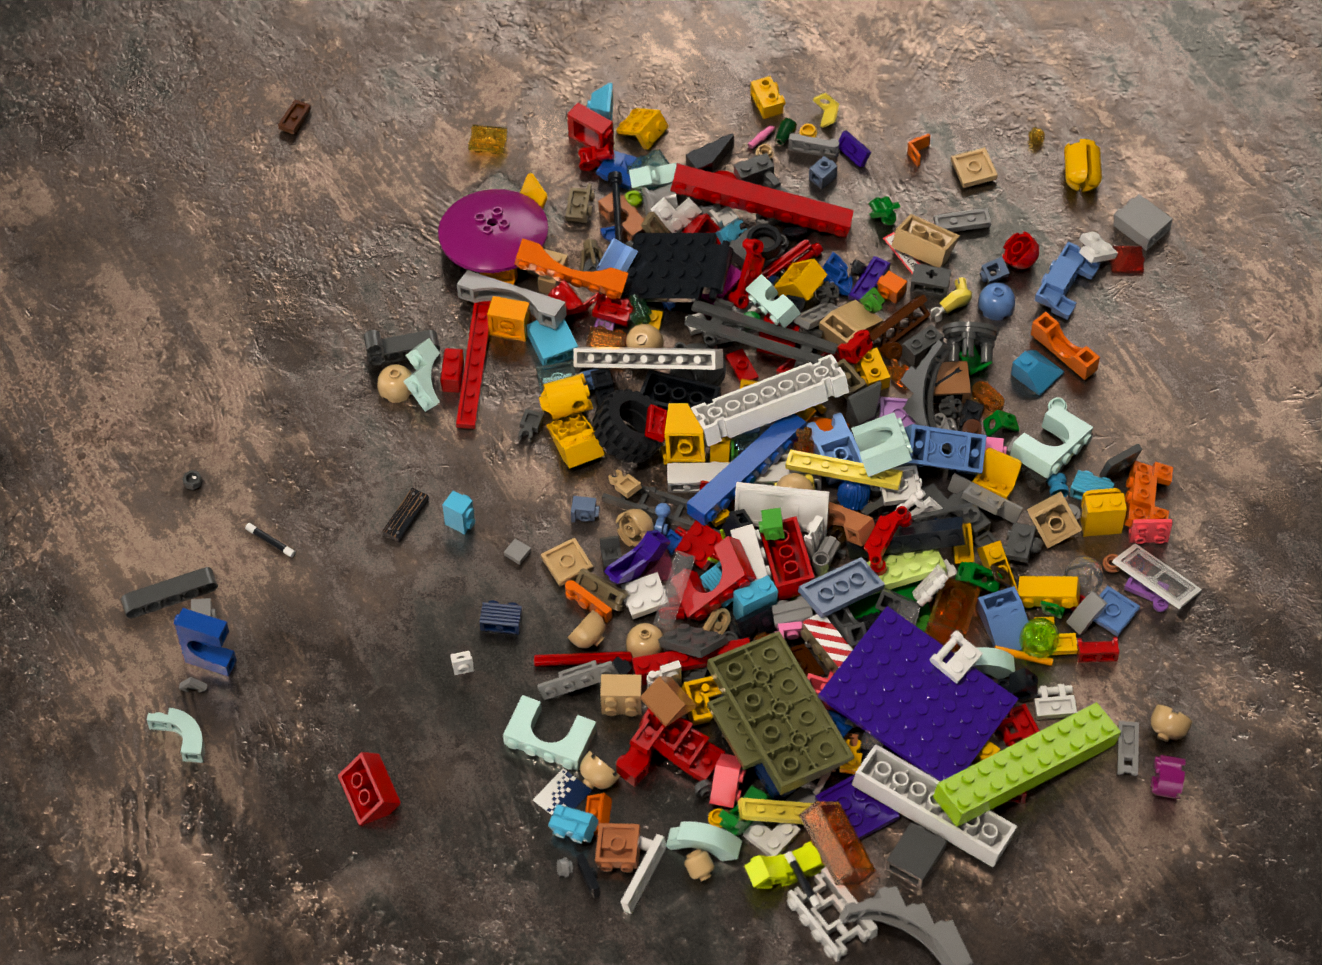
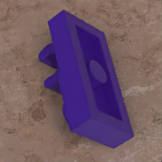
(853, 149)

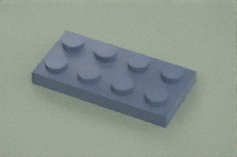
(841, 587)

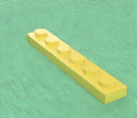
(841, 469)

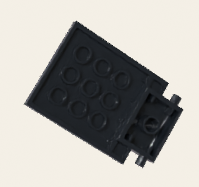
(677, 267)

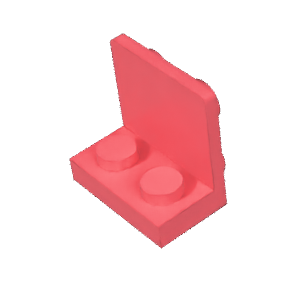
(1150, 531)

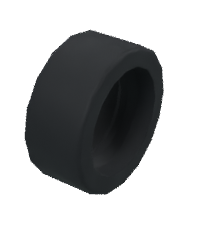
(769, 231)

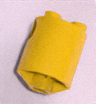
(566, 397)

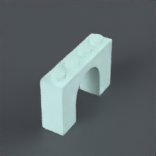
(882, 444)
(1049, 459)
(567, 752)

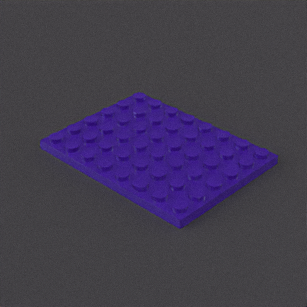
(911, 704)

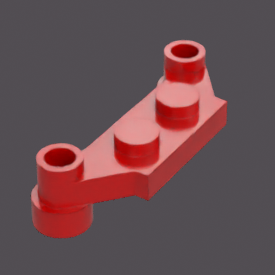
(751, 270)
(882, 536)

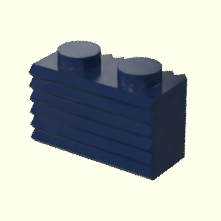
(501, 617)

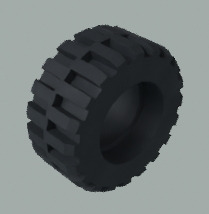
(616, 435)

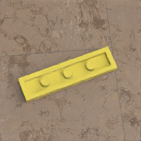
(771, 810)

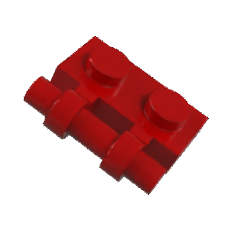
(613, 310)
(1022, 722)

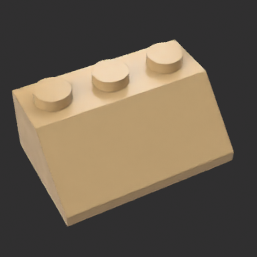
(924, 241)

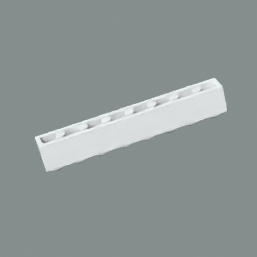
(648, 358)
(687, 476)

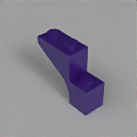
(633, 563)

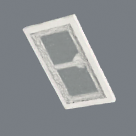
(1157, 576)

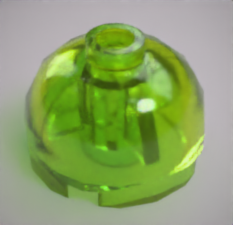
(1039, 638)

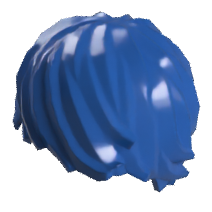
(853, 495)

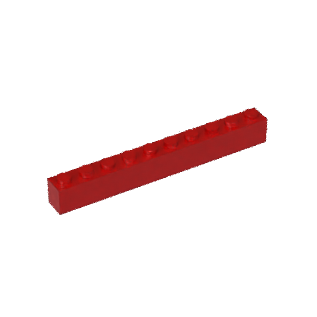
(761, 200)

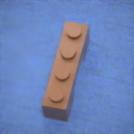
(856, 525)

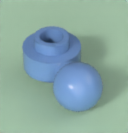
(662, 511)

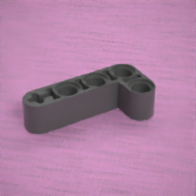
(394, 348)

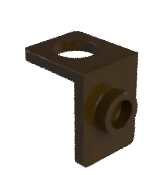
(1005, 581)

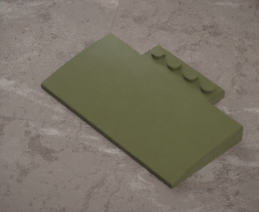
(774, 714)

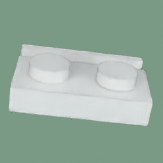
(815, 536)

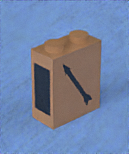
(952, 380)

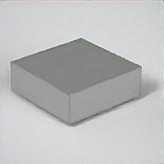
(517, 551)

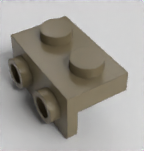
(579, 204)

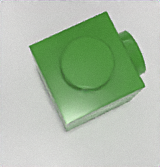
(772, 524)

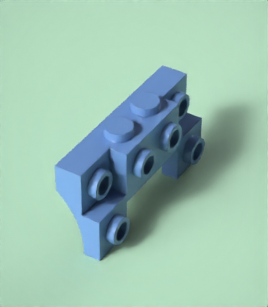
(1061, 277)

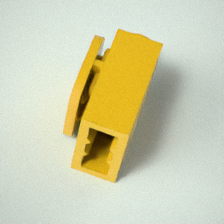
(1103, 512)

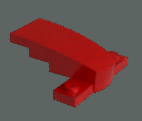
(679, 744)

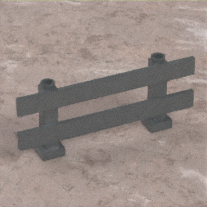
(722, 311)

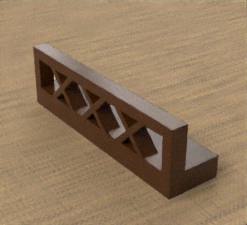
(894, 321)

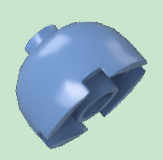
(996, 301)

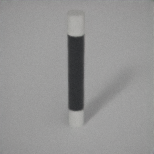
(270, 540)
(802, 879)

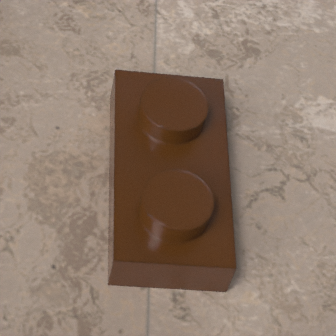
(294, 116)

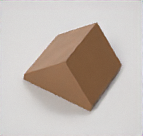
(667, 700)

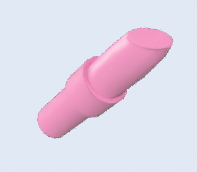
(760, 137)

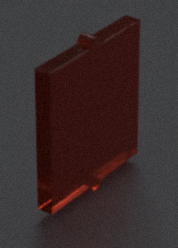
(1128, 260)

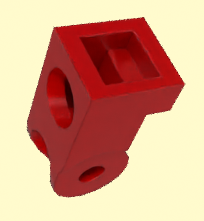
(856, 347)

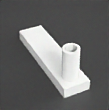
(655, 850)

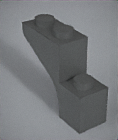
(847, 626)

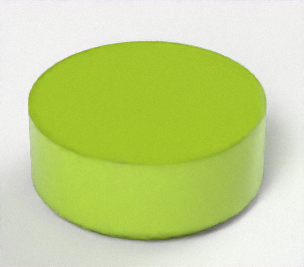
(634, 198)

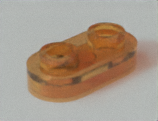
(989, 397)

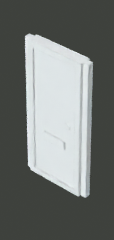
(793, 502)

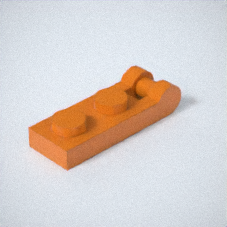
(587, 600)

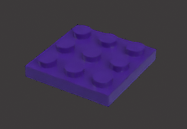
(861, 809)

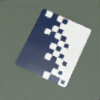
(562, 790)

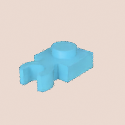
(730, 232)

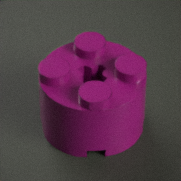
(1168, 777)

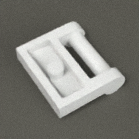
(961, 661)

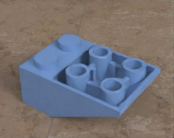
(1003, 617)

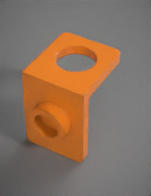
(916, 145)

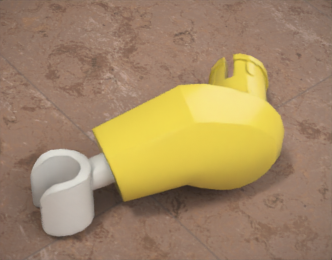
(955, 299)

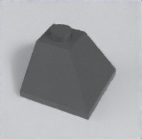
(864, 405)

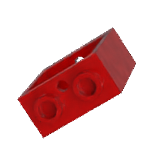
(589, 127)

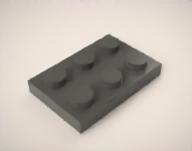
(692, 640)

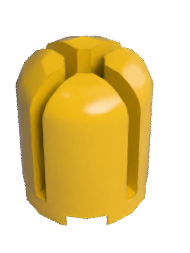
(1083, 165)

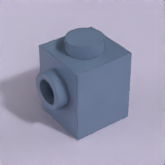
(823, 172)

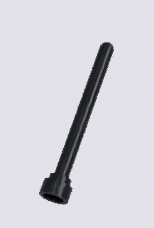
(615, 181)

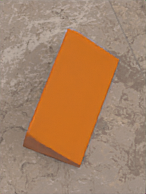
(600, 807)

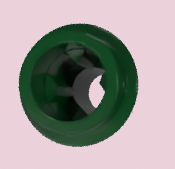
(785, 128)

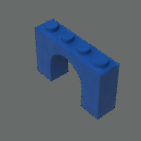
(202, 641)

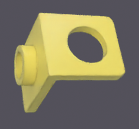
(830, 109)

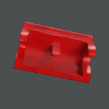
(1097, 651)

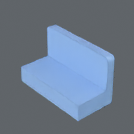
(617, 256)

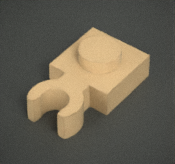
(625, 485)

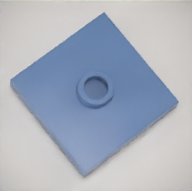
(1117, 612)

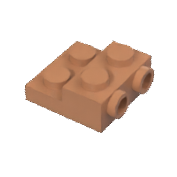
(618, 847)

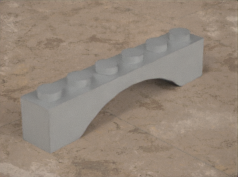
(481, 288)

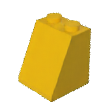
(683, 435)

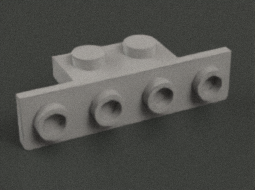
(985, 499)
(576, 678)

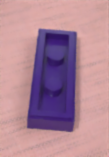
(869, 279)

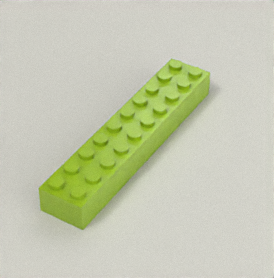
(1026, 764)

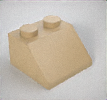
(1054, 519)

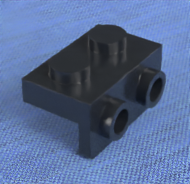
(755, 623)

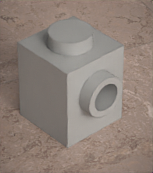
(203, 606)

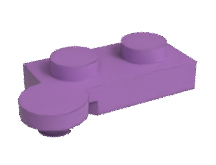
(1141, 590)

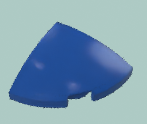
(837, 273)

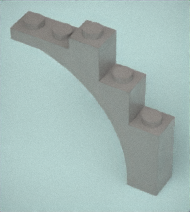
(914, 919)

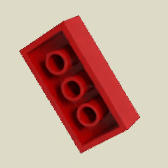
(788, 560)

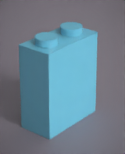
(552, 344)
(754, 597)

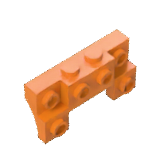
(1142, 491)

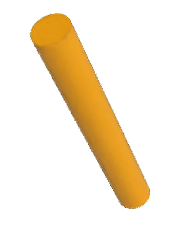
(1022, 655)

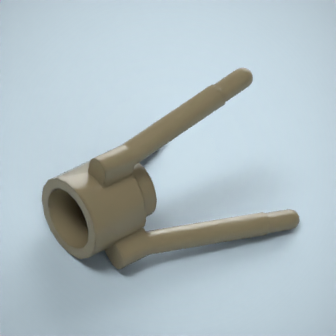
(590, 250)

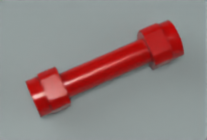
(815, 251)

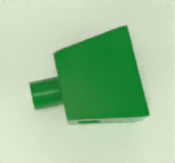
(973, 573)

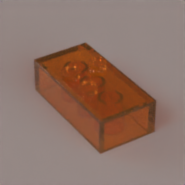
(952, 611)
(837, 843)

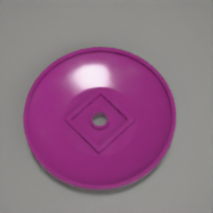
(486, 248)

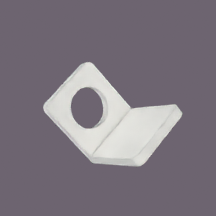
(462, 665)

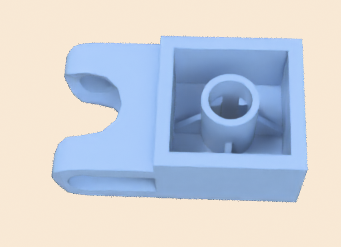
(835, 443)

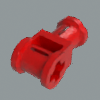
(594, 156)

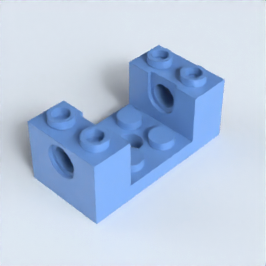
(965, 454)

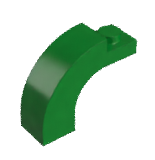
(731, 819)

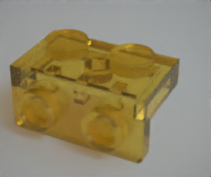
(488, 139)

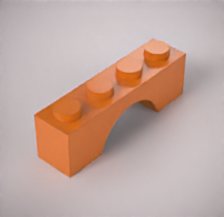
(1048, 333)

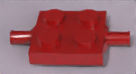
(699, 542)

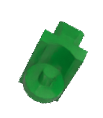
(883, 209)

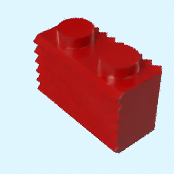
(452, 370)

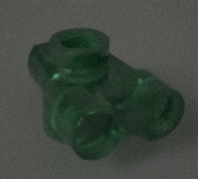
(641, 311)

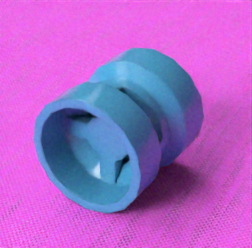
(1058, 484)

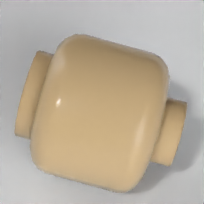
(699, 864)

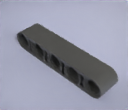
(169, 592)

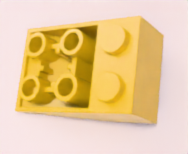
(575, 440)

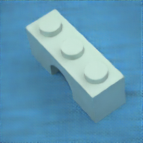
(781, 310)

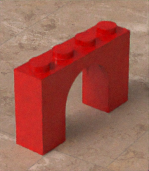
(735, 575)

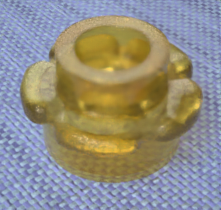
(1036, 135)

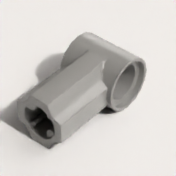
(825, 555)

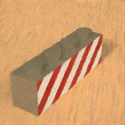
(825, 641)

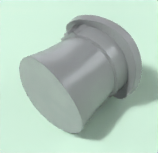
(652, 197)

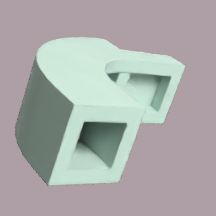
(995, 662)
(183, 724)
(705, 837)

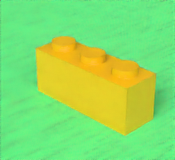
(1052, 589)

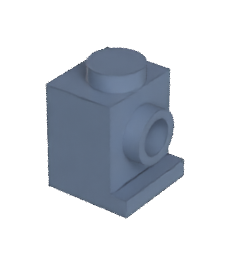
(997, 265)
(584, 509)

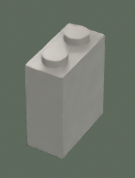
(1142, 221)

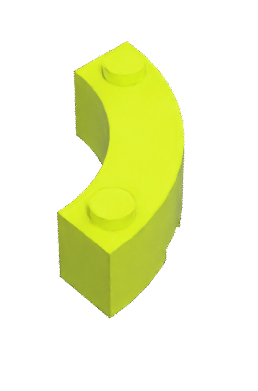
(775, 869)

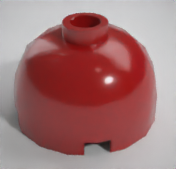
(1021, 250)

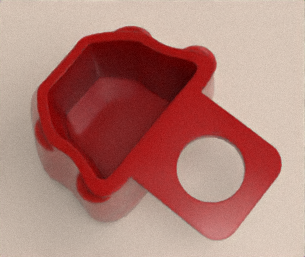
(572, 300)

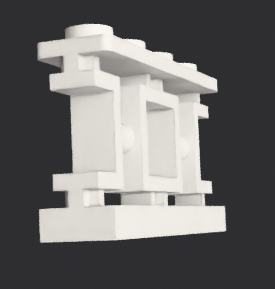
(819, 927)

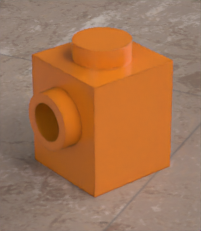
(892, 287)

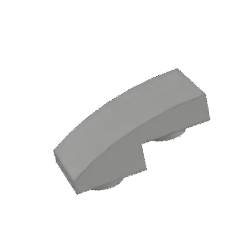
(1086, 612)

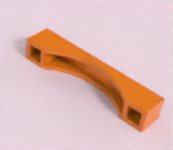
(606, 281)

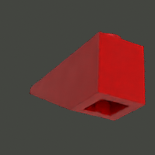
(634, 765)

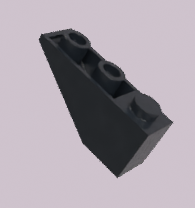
(711, 154)

